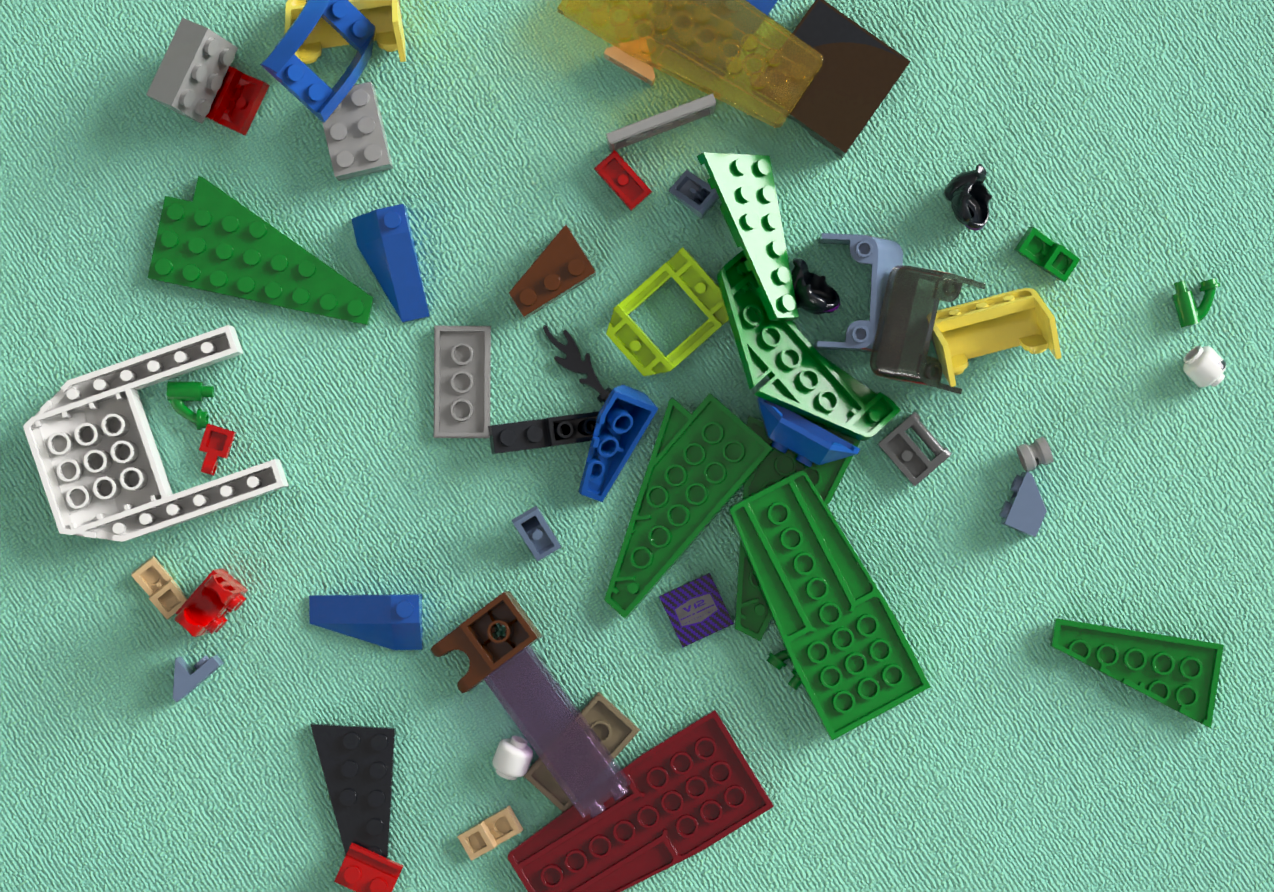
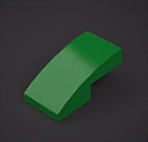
(1047, 254)

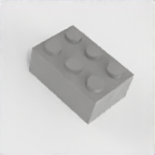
(192, 70)
(357, 135)

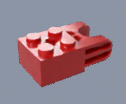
(210, 603)

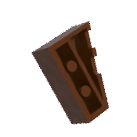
(552, 275)

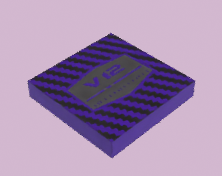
(696, 610)

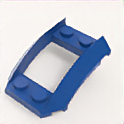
(298, 77)

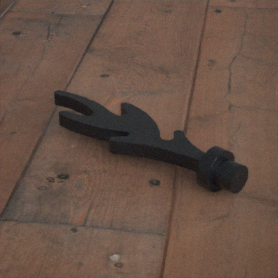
(575, 364)

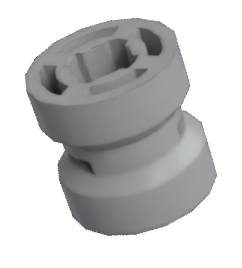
(1034, 454)

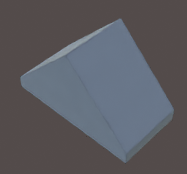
(694, 193)

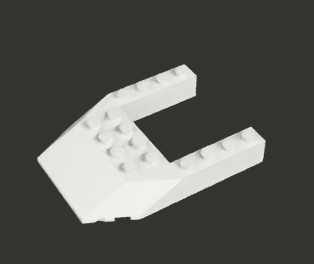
(104, 461)

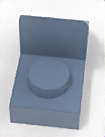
(536, 533)
(187, 680)

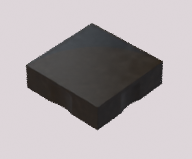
(852, 80)

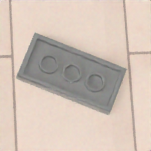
(661, 122)
(462, 381)

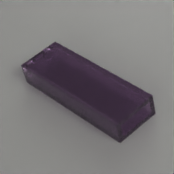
(558, 732)

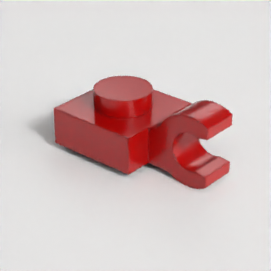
(216, 444)

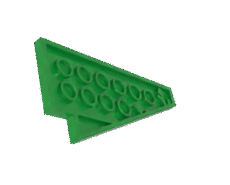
(237, 254)
(689, 479)
(752, 611)

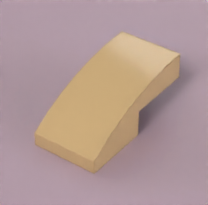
(160, 587)
(490, 833)

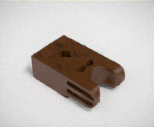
(482, 645)

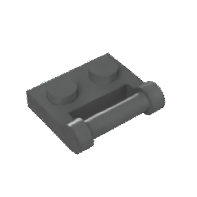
(907, 455)

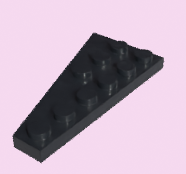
(359, 781)

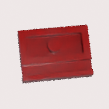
(367, 871)

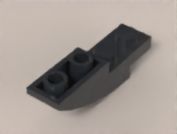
(542, 432)

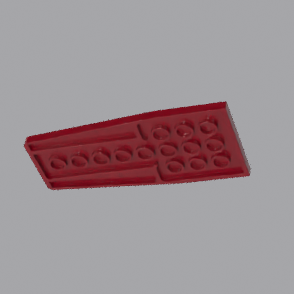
(677, 805)

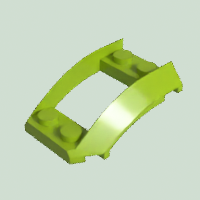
(698, 287)

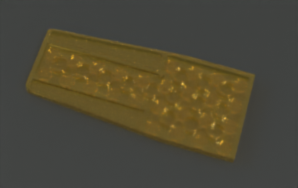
(710, 46)

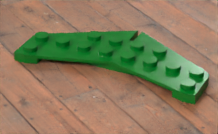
(798, 373)

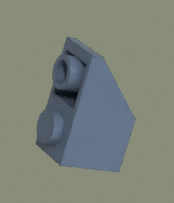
(1026, 506)

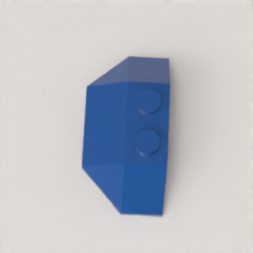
(801, 436)

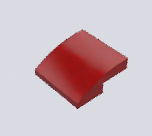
(237, 101)

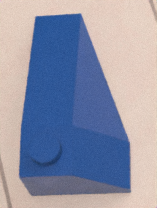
(390, 252)

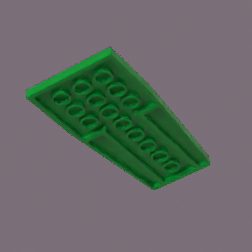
(825, 606)

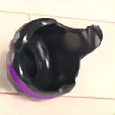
(969, 198)
(812, 291)

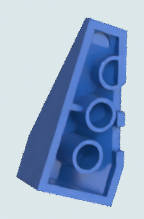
(615, 436)
(376, 618)

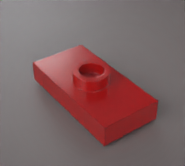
(622, 180)

